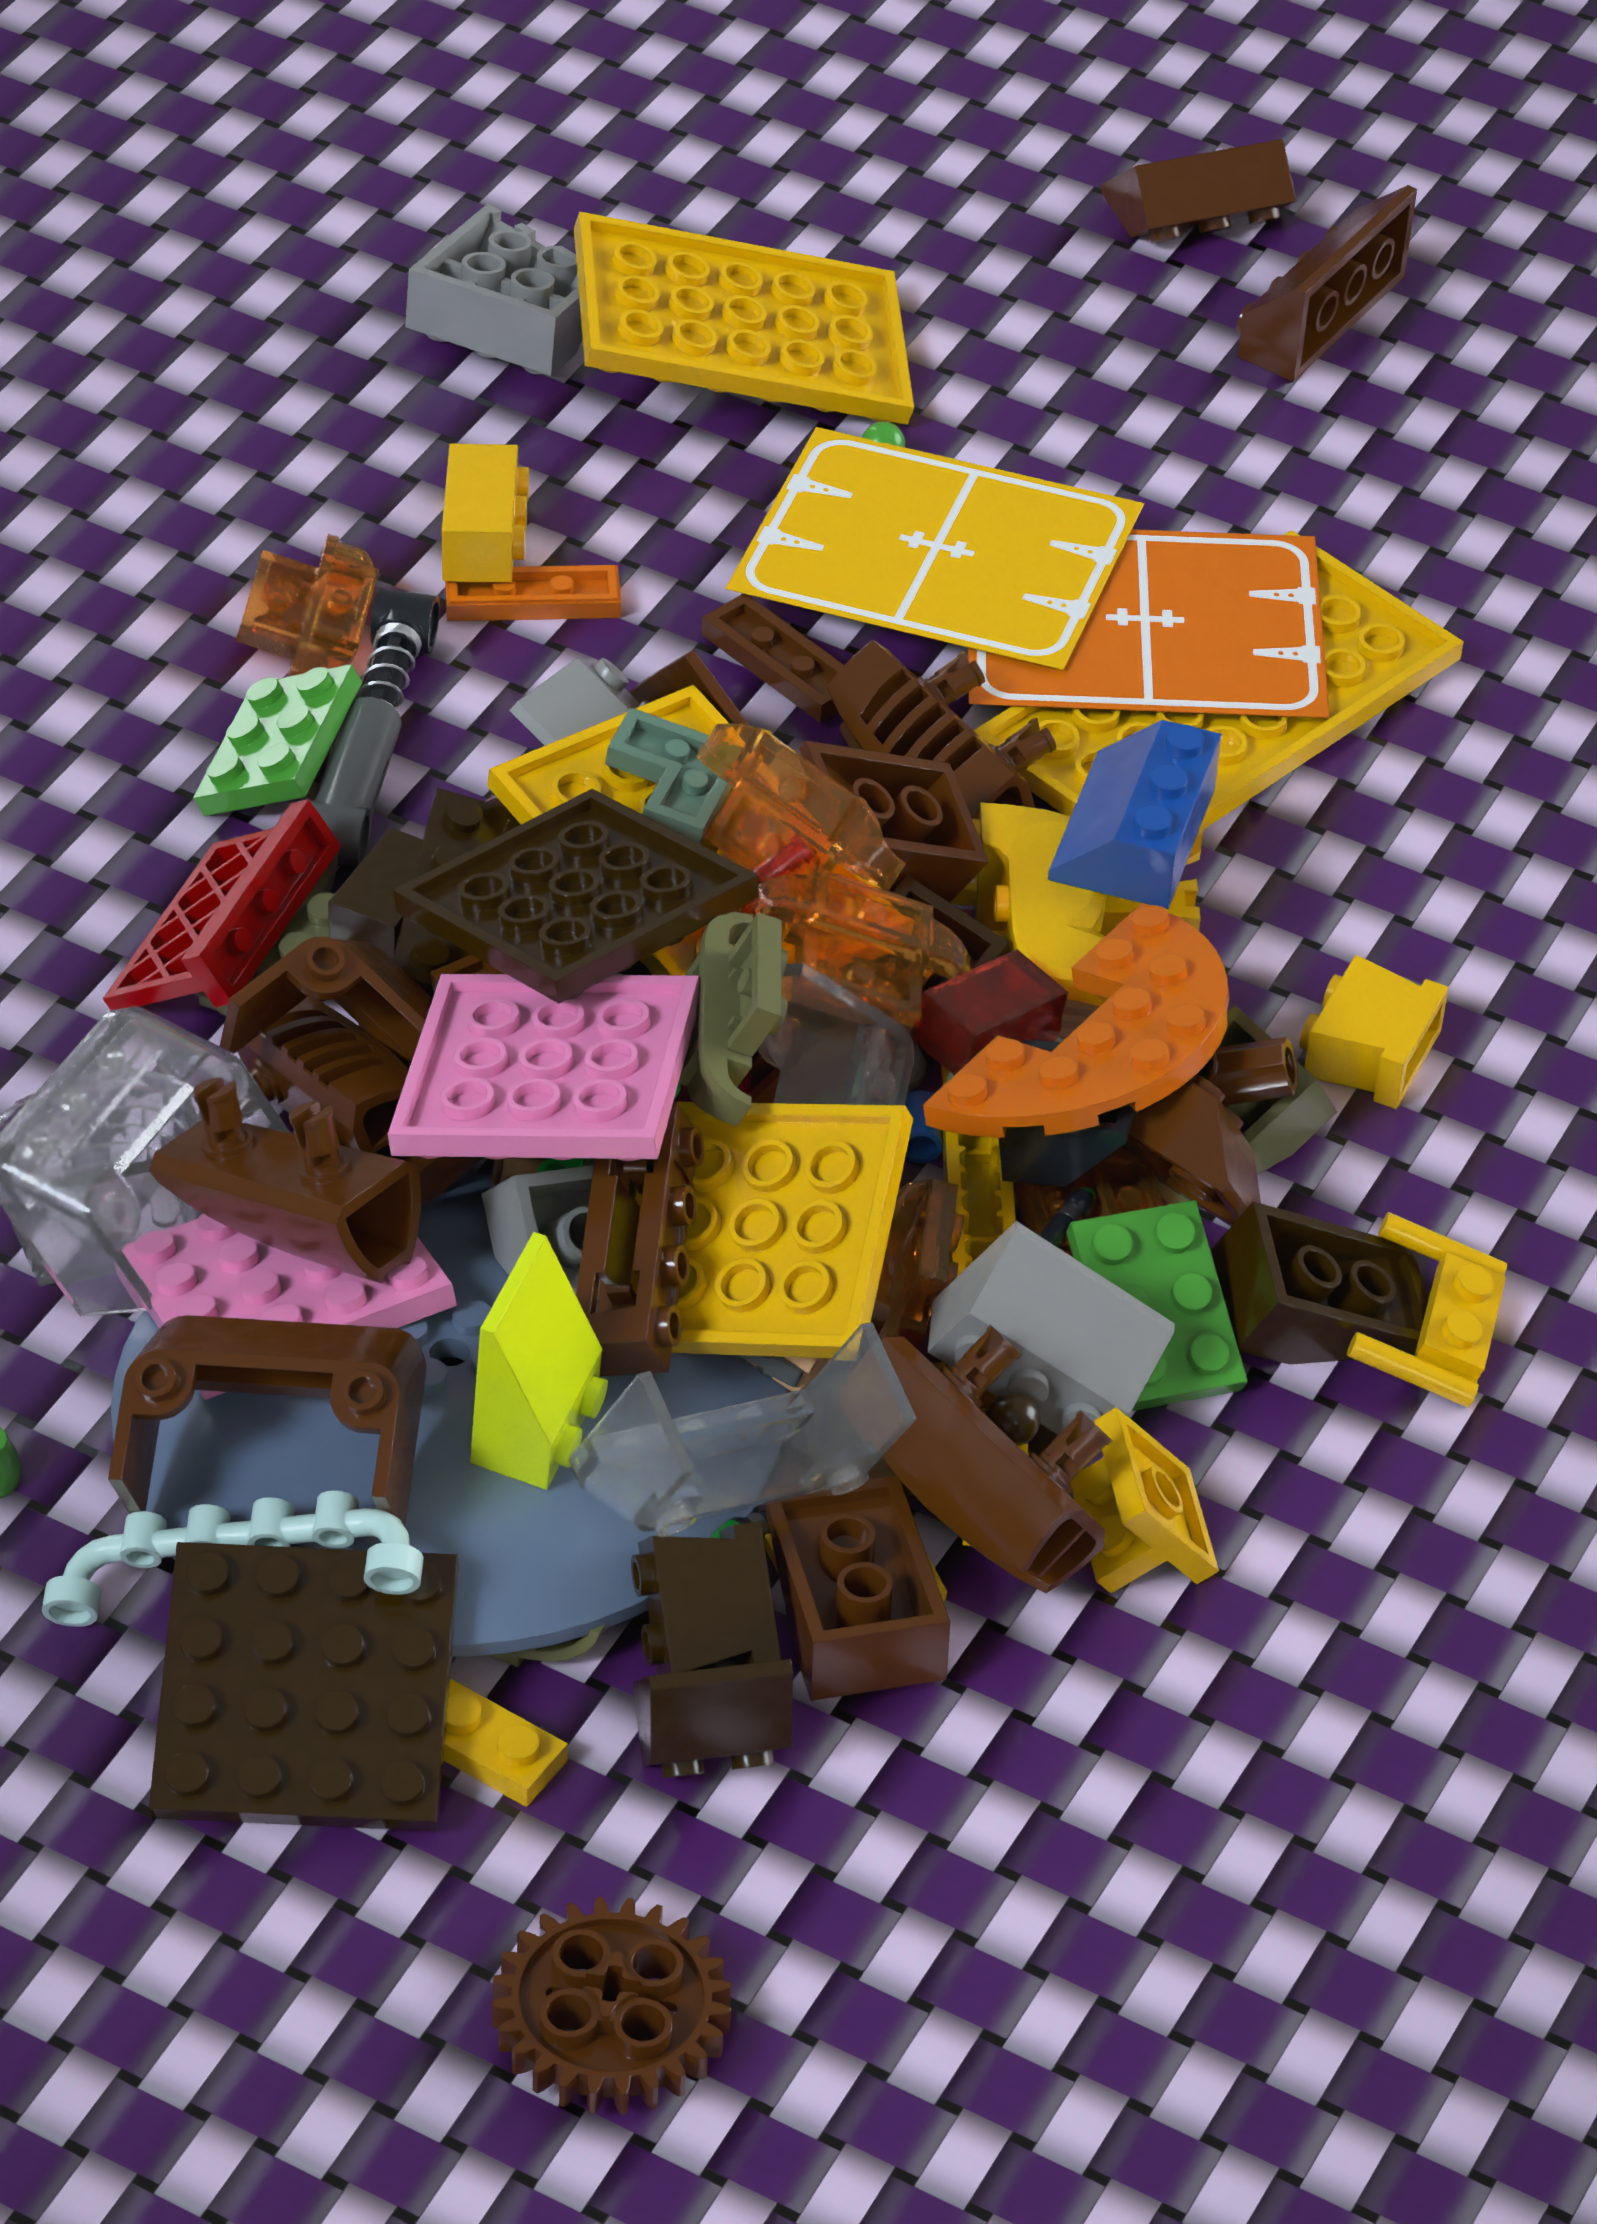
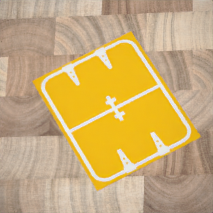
(937, 547)

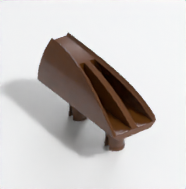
(295, 1189)

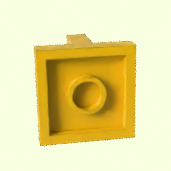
(1144, 1505)

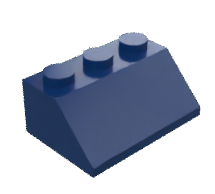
(1140, 814)

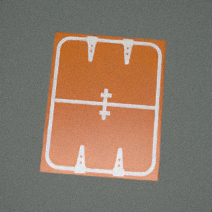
(1188, 631)

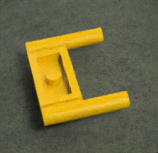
(1456, 1319)

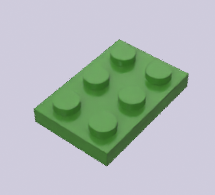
(278, 740)
(1168, 1266)

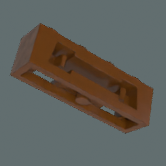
(643, 1326)

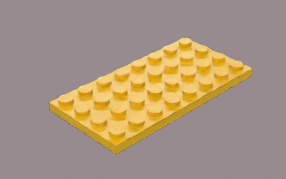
(1372, 659)

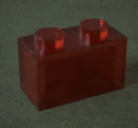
(994, 999)

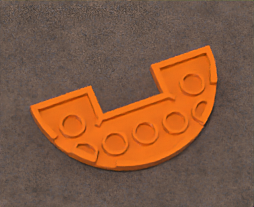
(1138, 1047)

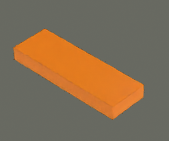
(539, 595)

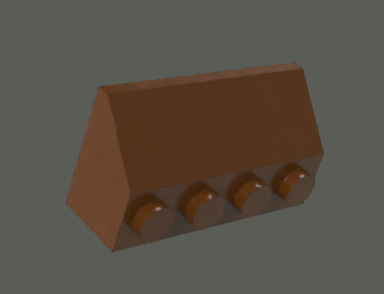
(1329, 287)

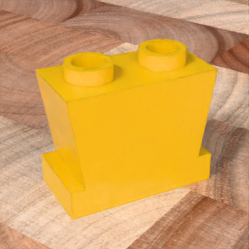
(1373, 1030)

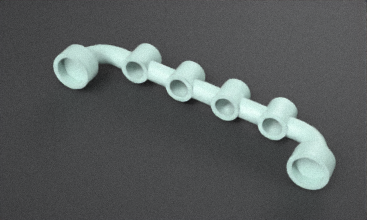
(389, 1567)

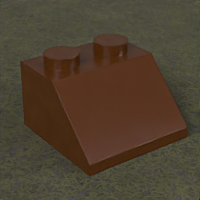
(1198, 1149)

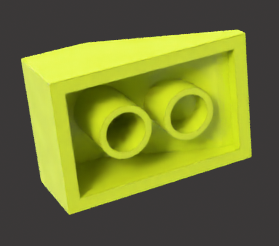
(534, 1372)

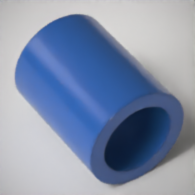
(924, 1141)

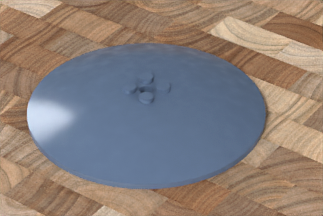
(529, 1557)

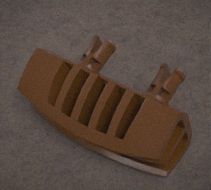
(909, 717)
(330, 1060)
(980, 1480)

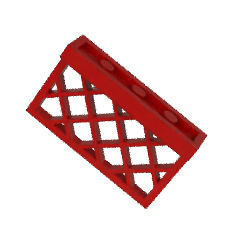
(229, 913)

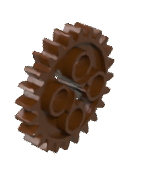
(611, 2005)

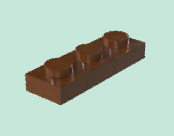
(774, 653)

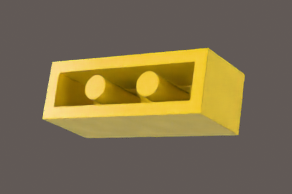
(483, 513)

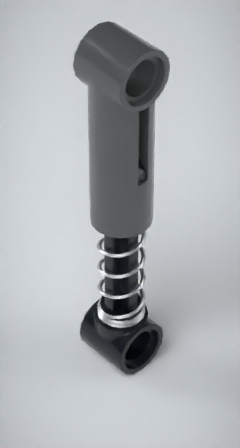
(361, 752)

